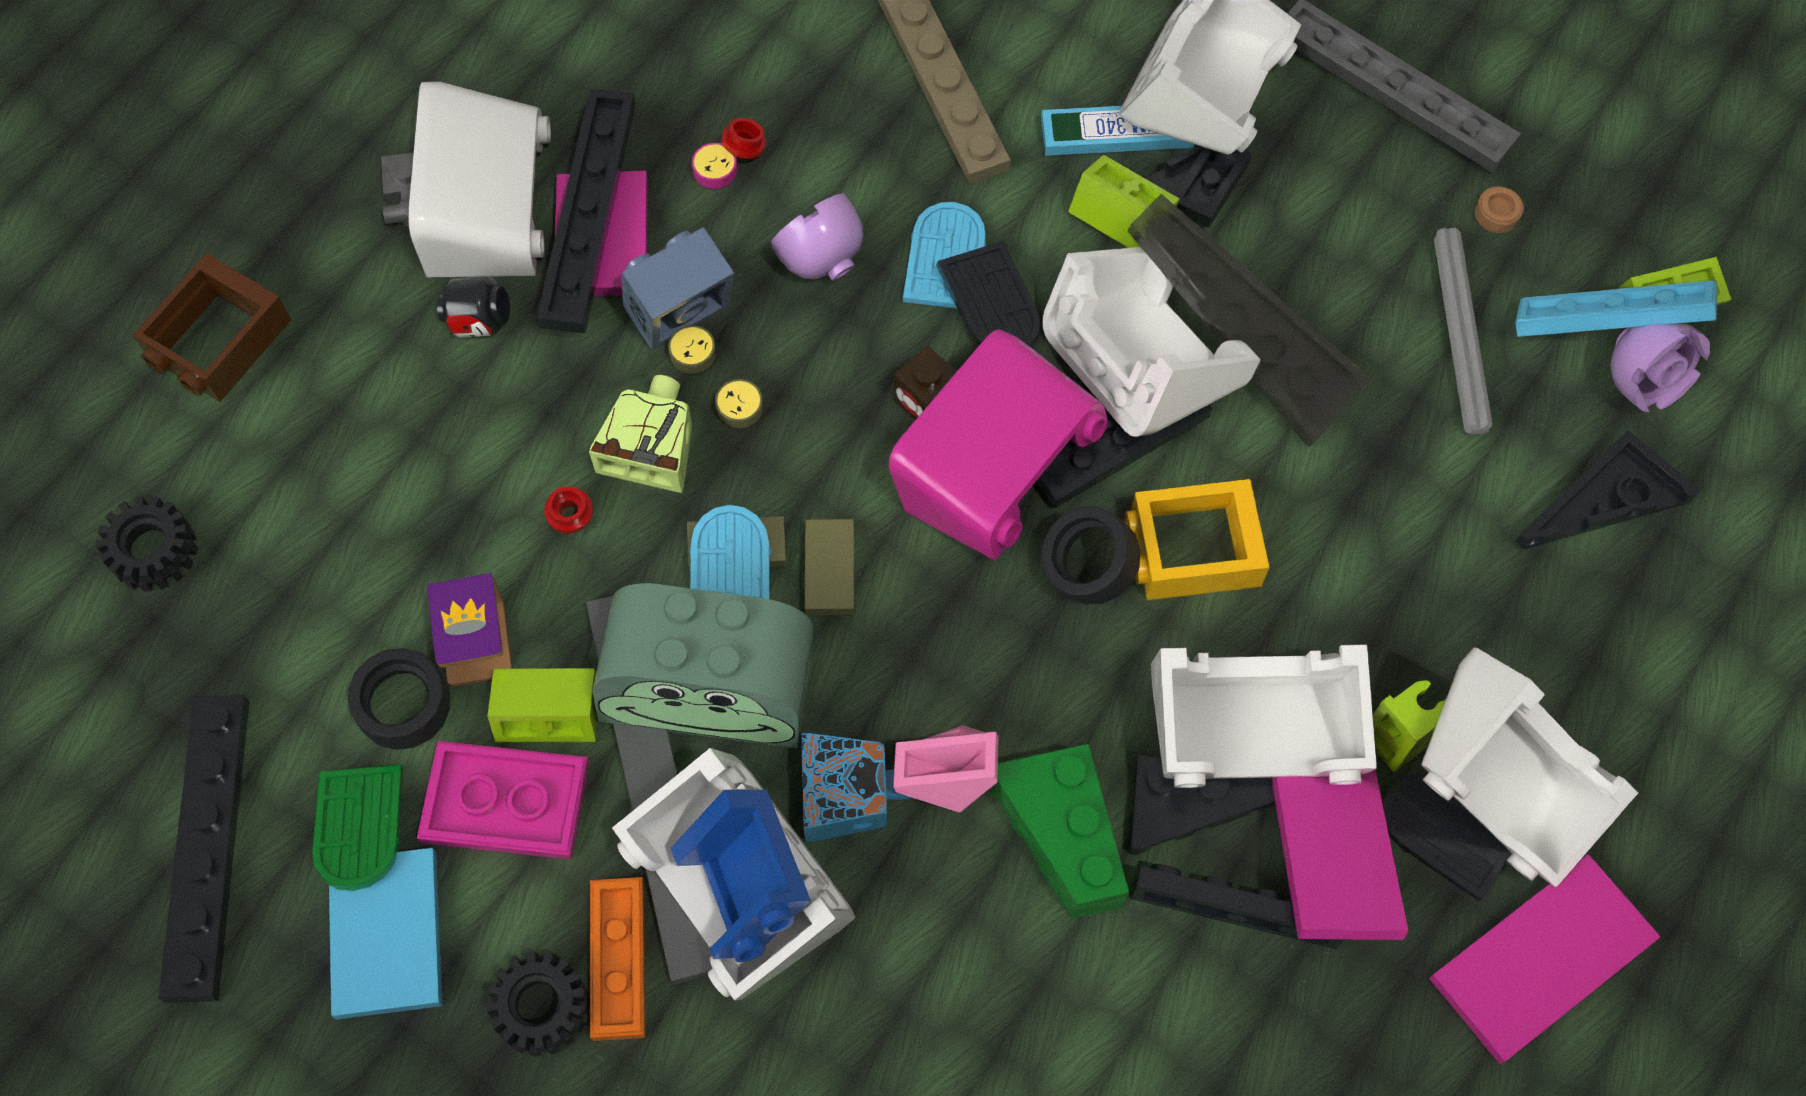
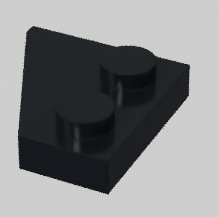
(1202, 180)

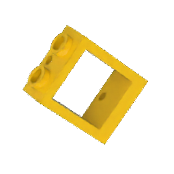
(1245, 529)

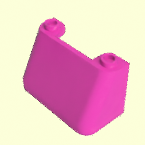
(990, 442)

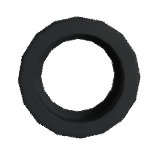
(1069, 529)
(382, 667)

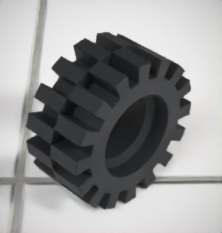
(132, 524)
(512, 984)

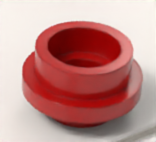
(744, 138)
(565, 498)

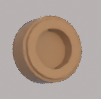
(1499, 209)

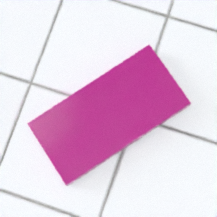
(1339, 859)
(1544, 959)

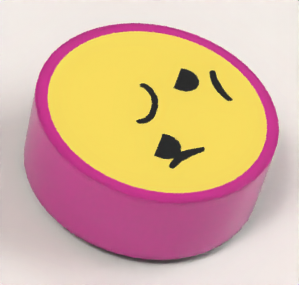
(714, 166)

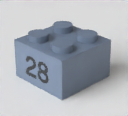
(676, 286)

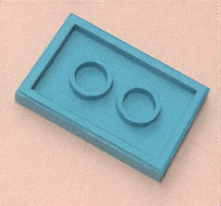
(387, 941)

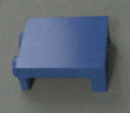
(747, 870)

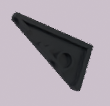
(1616, 488)
(1171, 812)

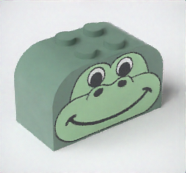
(704, 664)

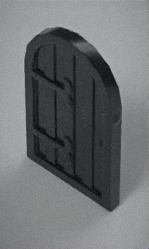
(990, 293)
(1443, 835)

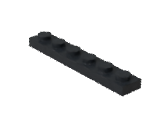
(586, 211)
(204, 850)

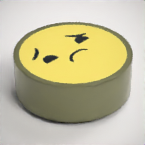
(692, 349)
(739, 403)

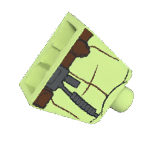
(646, 437)

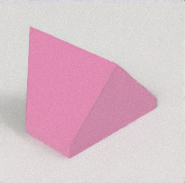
(947, 767)

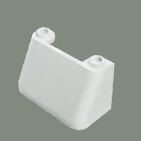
(1210, 71)
(475, 183)
(1131, 347)
(1264, 716)
(1520, 770)
(667, 815)

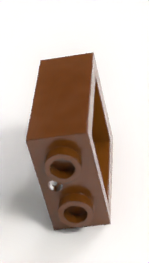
(187, 303)

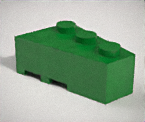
(1066, 826)

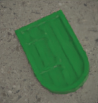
(357, 825)

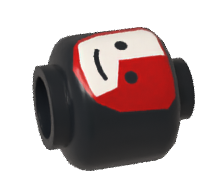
(474, 306)

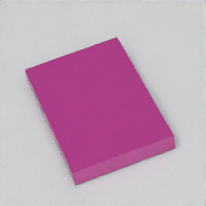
(626, 232)
(503, 800)

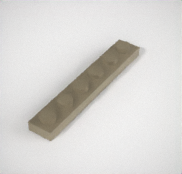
(947, 88)

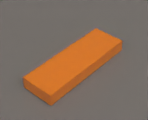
(617, 959)

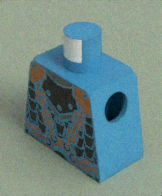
(844, 786)

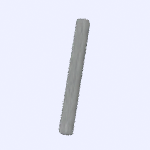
(1462, 332)

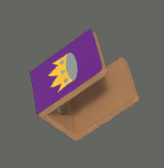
(469, 628)

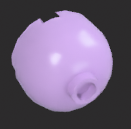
(822, 241)
(1657, 363)

